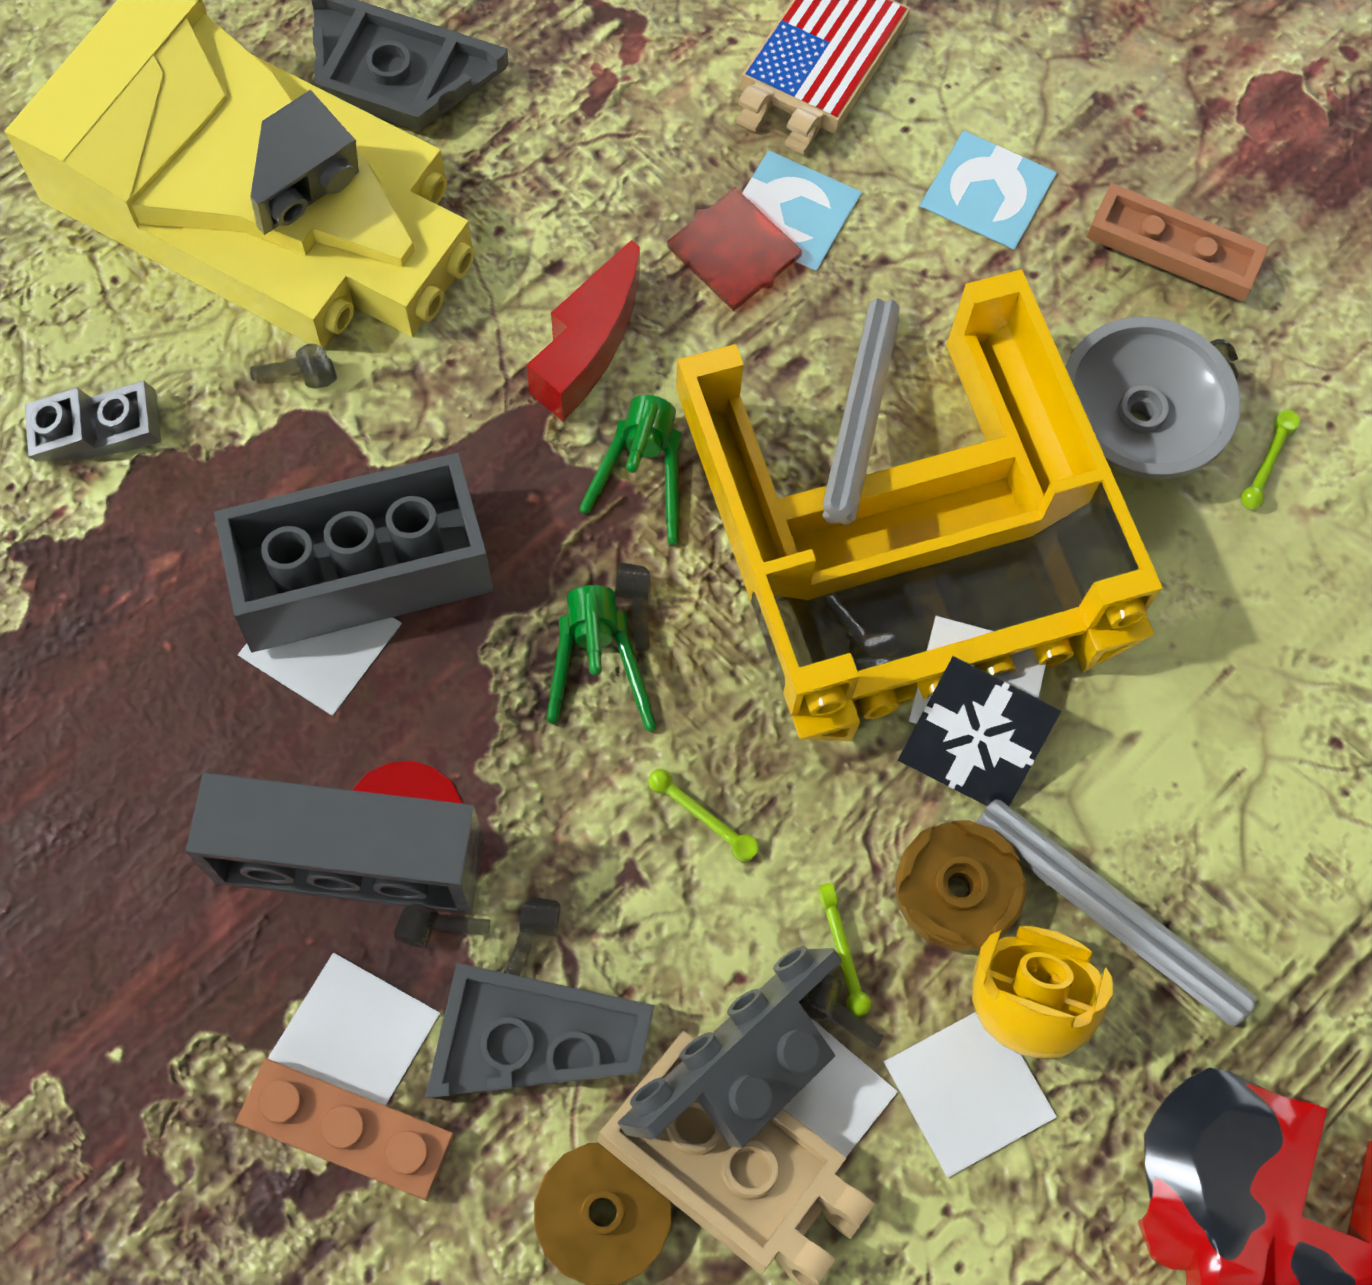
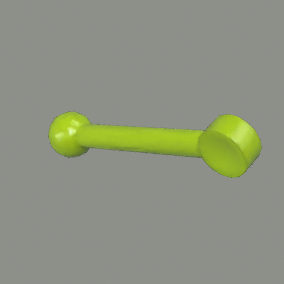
(1284, 424)
(743, 846)
(857, 1001)

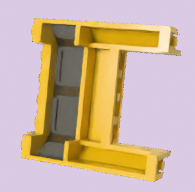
(987, 535)

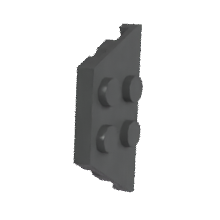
(397, 63)

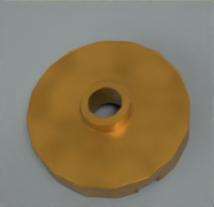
(980, 860)
(594, 1252)

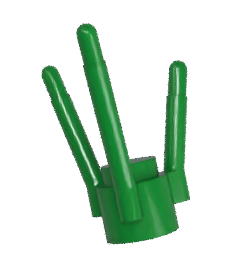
(645, 434)
(593, 623)

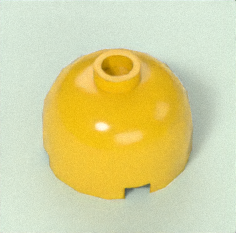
(1039, 992)

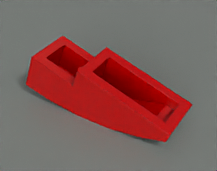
(586, 334)

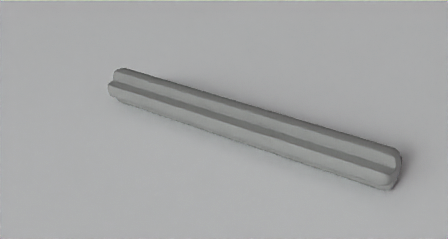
(861, 413)
(1121, 916)

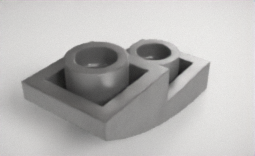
(85, 426)

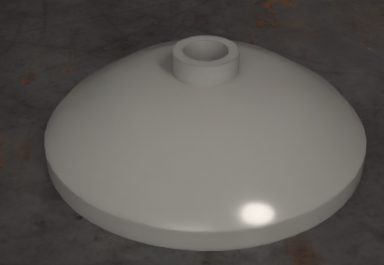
(1168, 378)

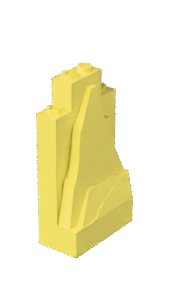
(158, 149)

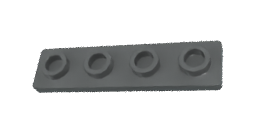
(749, 1062)

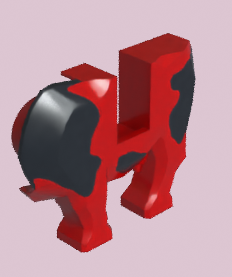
(1231, 1189)

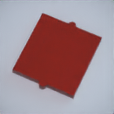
(734, 249)

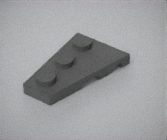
(532, 1032)

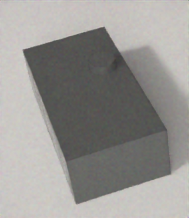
(352, 552)
(336, 843)

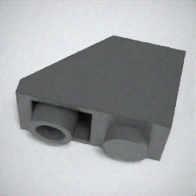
(299, 160)

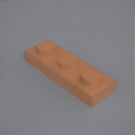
(1177, 242)
(345, 1129)

